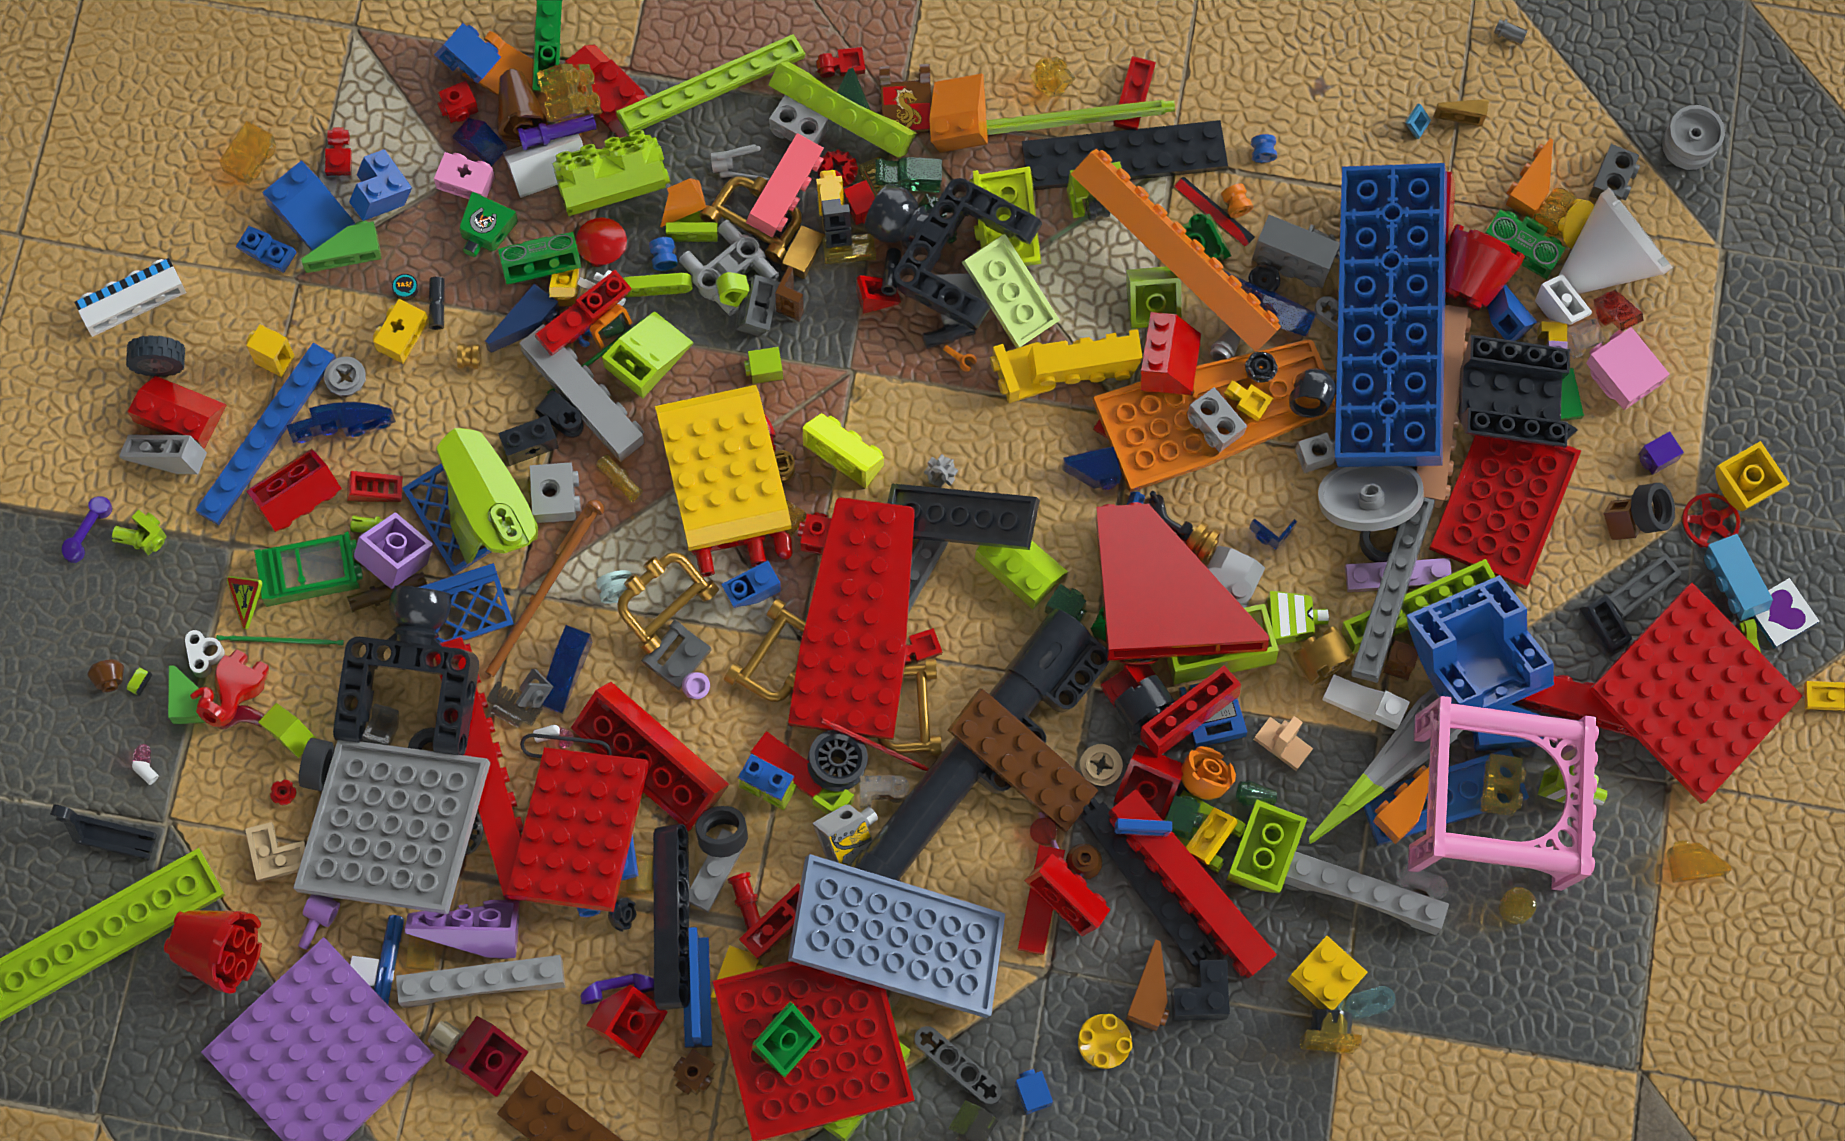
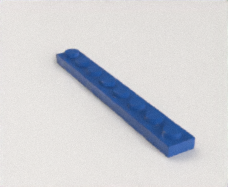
(265, 434)

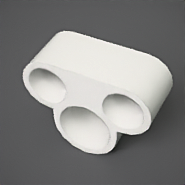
(196, 653)

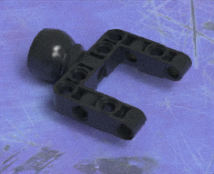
(898, 217)
(412, 647)

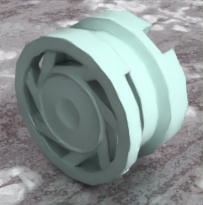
(612, 585)

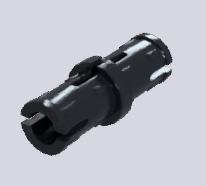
(946, 334)

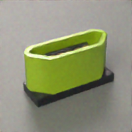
(139, 681)

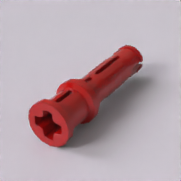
(745, 898)

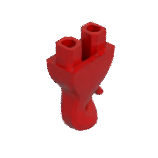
(233, 685)

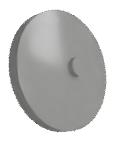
(1371, 496)

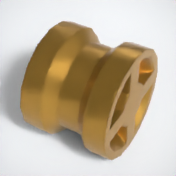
(468, 356)

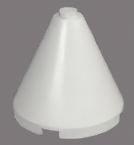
(1612, 249)

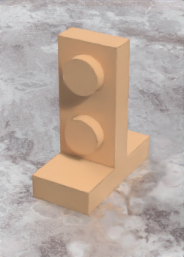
(1283, 742)

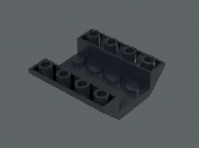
(1513, 391)

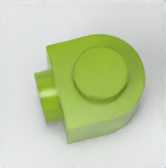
(732, 288)

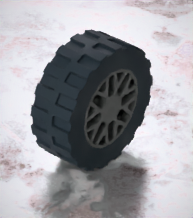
(155, 356)

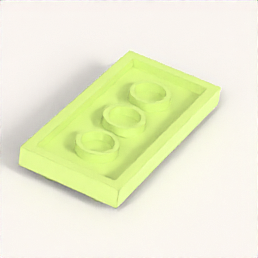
(1010, 291)

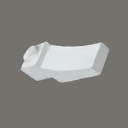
(1366, 702)

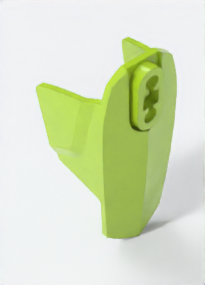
(480, 492)

